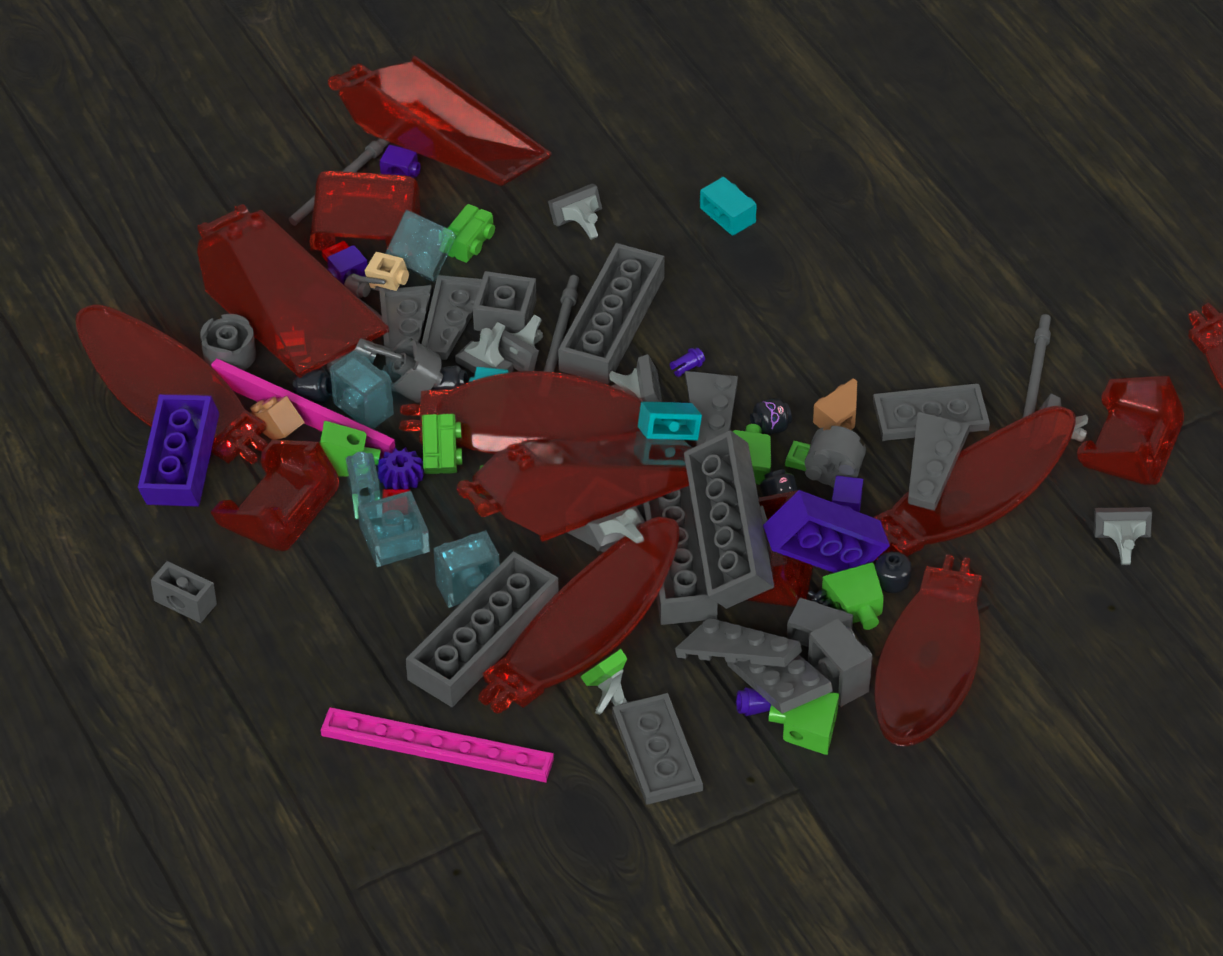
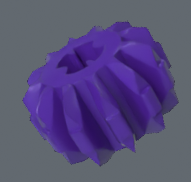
(400, 469)

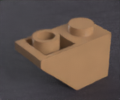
(837, 407)
(278, 415)

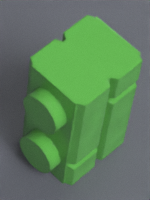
(471, 230)
(440, 443)

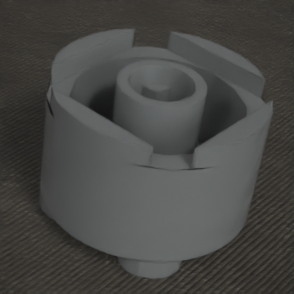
(229, 340)
(416, 371)
(834, 454)

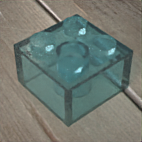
(421, 245)
(362, 390)
(393, 528)
(464, 566)

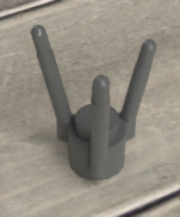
(360, 287)
(369, 350)

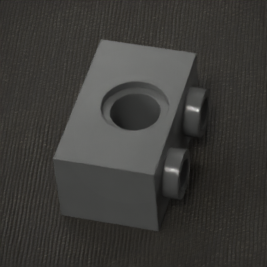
(183, 592)

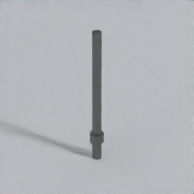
(373, 150)
(568, 300)
(1042, 339)

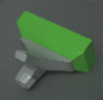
(607, 677)

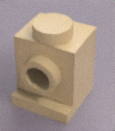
(389, 268)

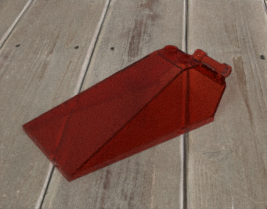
(437, 119)
(282, 291)
(575, 479)

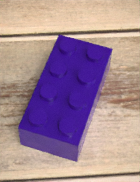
(178, 450)
(825, 533)

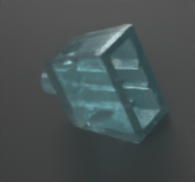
(362, 474)

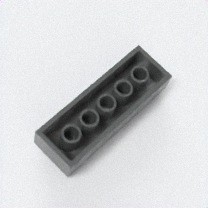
(611, 313)
(728, 520)
(684, 590)
(481, 629)

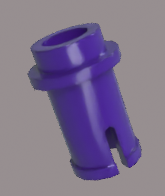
(692, 359)

